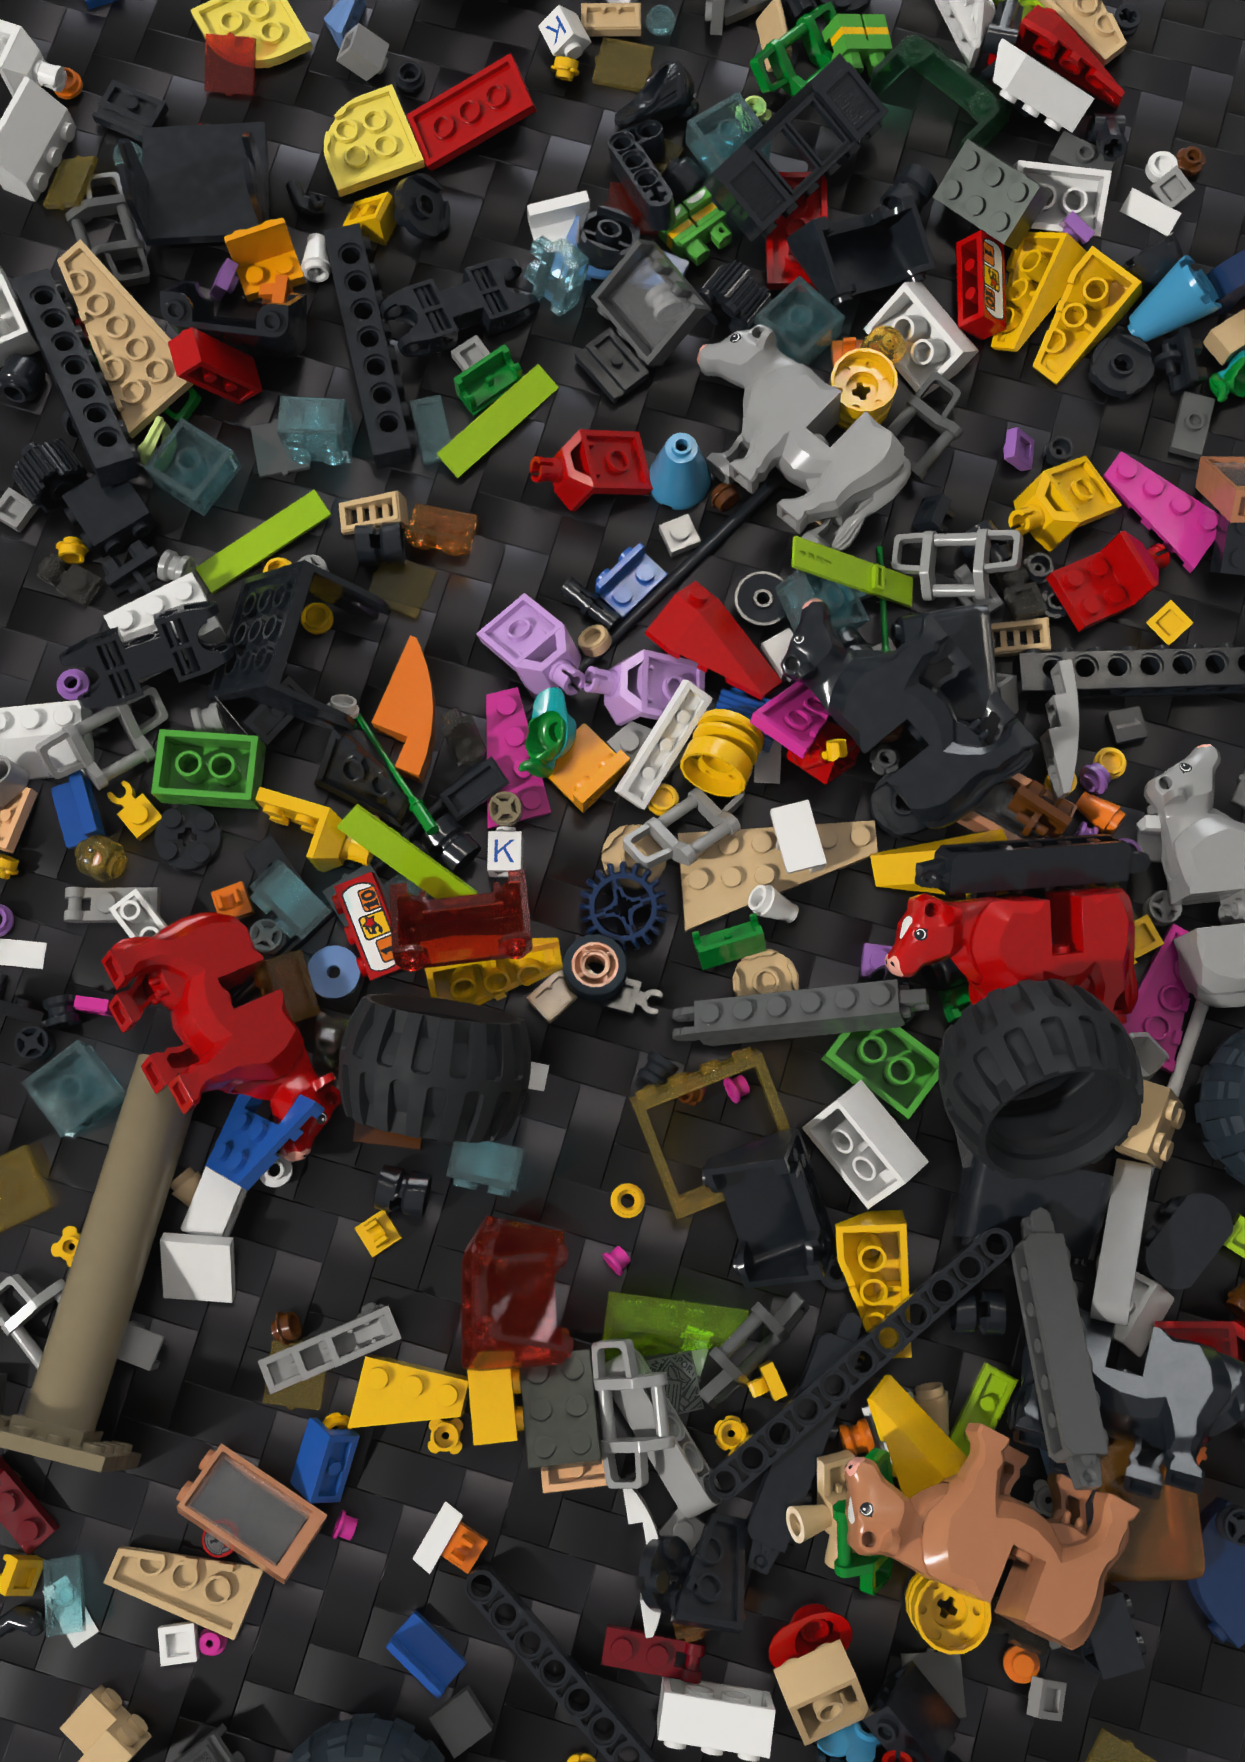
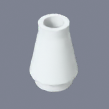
(316, 260)
(770, 903)

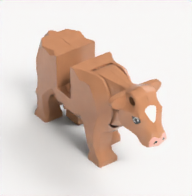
(972, 1525)

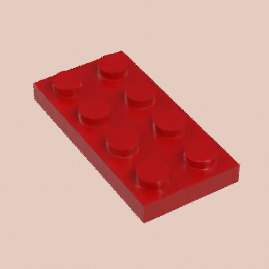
(471, 112)
(780, 263)

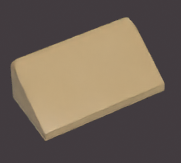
(772, 25)

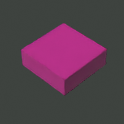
(92, 1005)

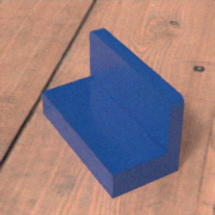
(77, 809)
(324, 1462)
(426, 1654)

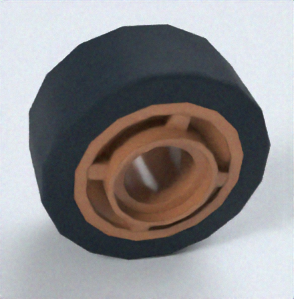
(594, 986)

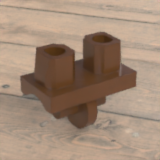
(1038, 813)

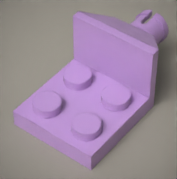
(534, 647)
(642, 684)

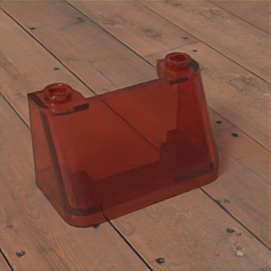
(461, 927)
(512, 1297)

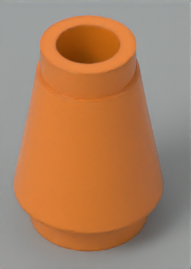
(1101, 812)

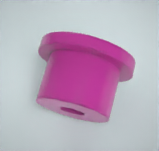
(736, 1087)
(617, 1260)
(344, 1526)
(219, 1642)

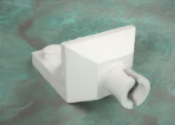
(23, 58)

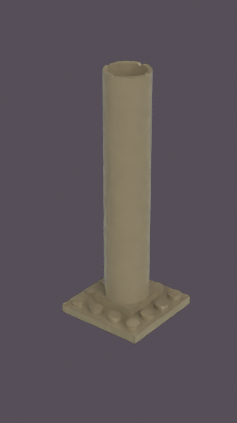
(103, 1288)

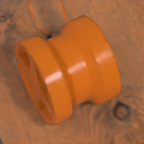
(857, 1437)

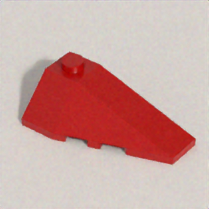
(1067, 54)
(706, 633)

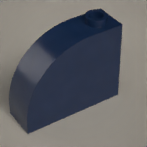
(1222, 1586)

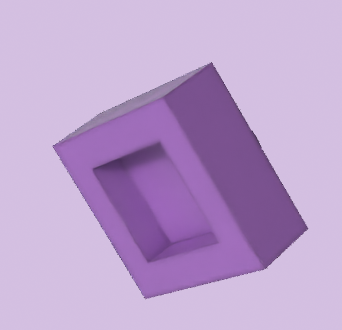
(1076, 228)
(225, 280)
(1019, 449)
(872, 958)

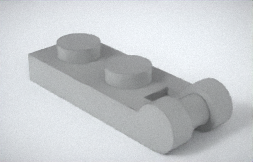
(101, 901)

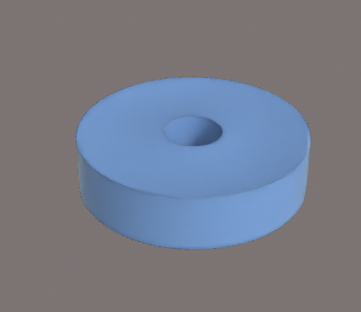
(323, 962)

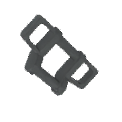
(112, 251)
(947, 428)
(735, 1377)

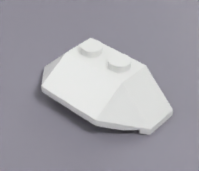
(968, 24)

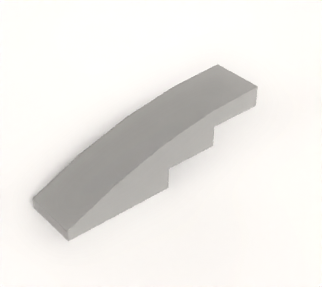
(1061, 741)
(329, 1349)

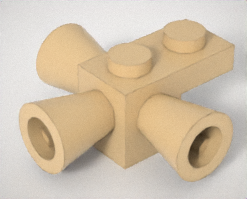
(810, 1520)

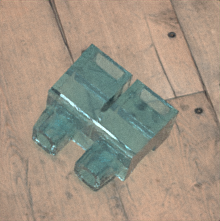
(558, 274)

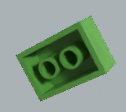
(208, 769)
(889, 1063)

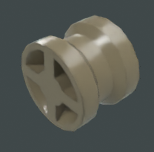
(501, 805)

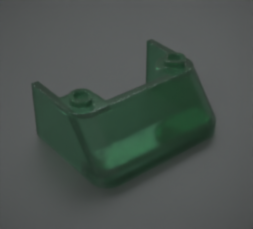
(950, 77)

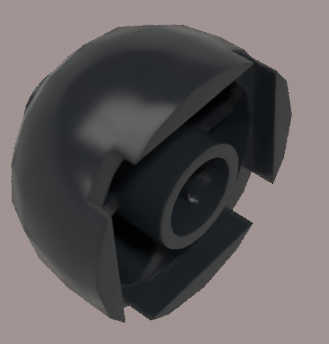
(605, 236)
(1155, 262)

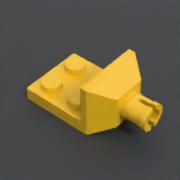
(1062, 501)
(329, 844)

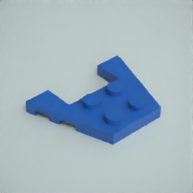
(250, 1142)

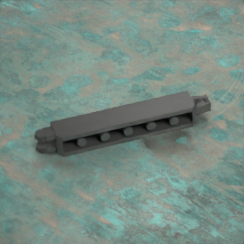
(800, 1013)
(1059, 1351)

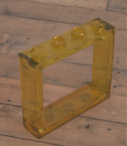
(681, 1084)

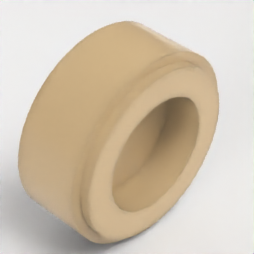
(594, 640)

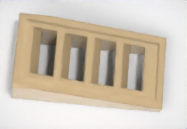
(384, 500)
(1016, 627)

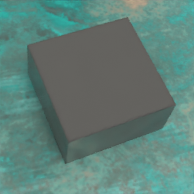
(461, 1721)

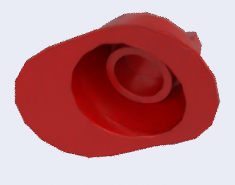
(807, 1630)

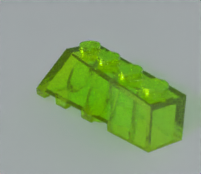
(667, 1324)

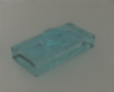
(430, 427)
(64, 1595)

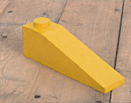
(1035, 284)
(1091, 305)
(897, 866)
(492, 979)
(875, 1266)
(916, 1444)

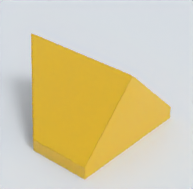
(374, 216)

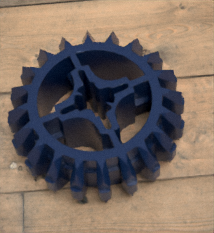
(614, 879)

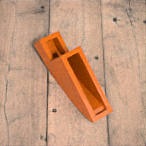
(409, 712)

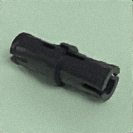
(590, 604)

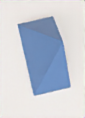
(344, 17)

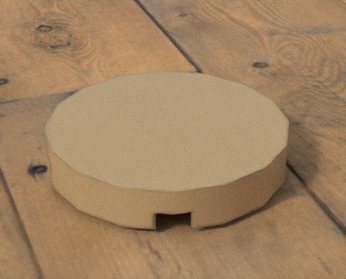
(614, 853)
(764, 974)

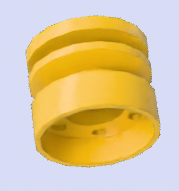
(868, 377)
(722, 753)
(944, 1629)

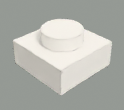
(178, 1643)

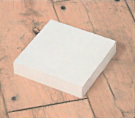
(198, 1267)

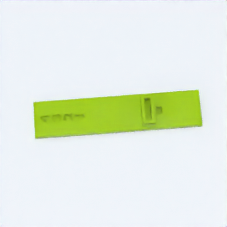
(497, 421)
(263, 541)
(852, 571)
(402, 855)

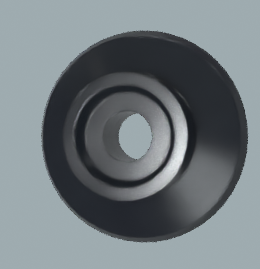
(755, 586)

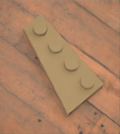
(192, 1587)

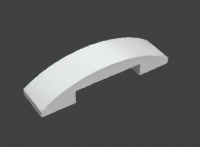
(636, 1513)

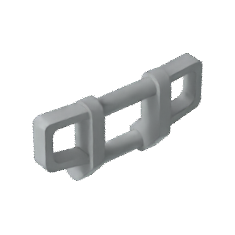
(981, 566)
(135, 734)
(722, 821)
(14, 1325)
(631, 1381)

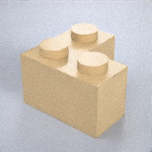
(106, 1728)

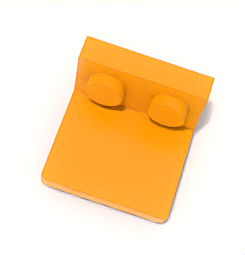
(263, 254)
(588, 769)

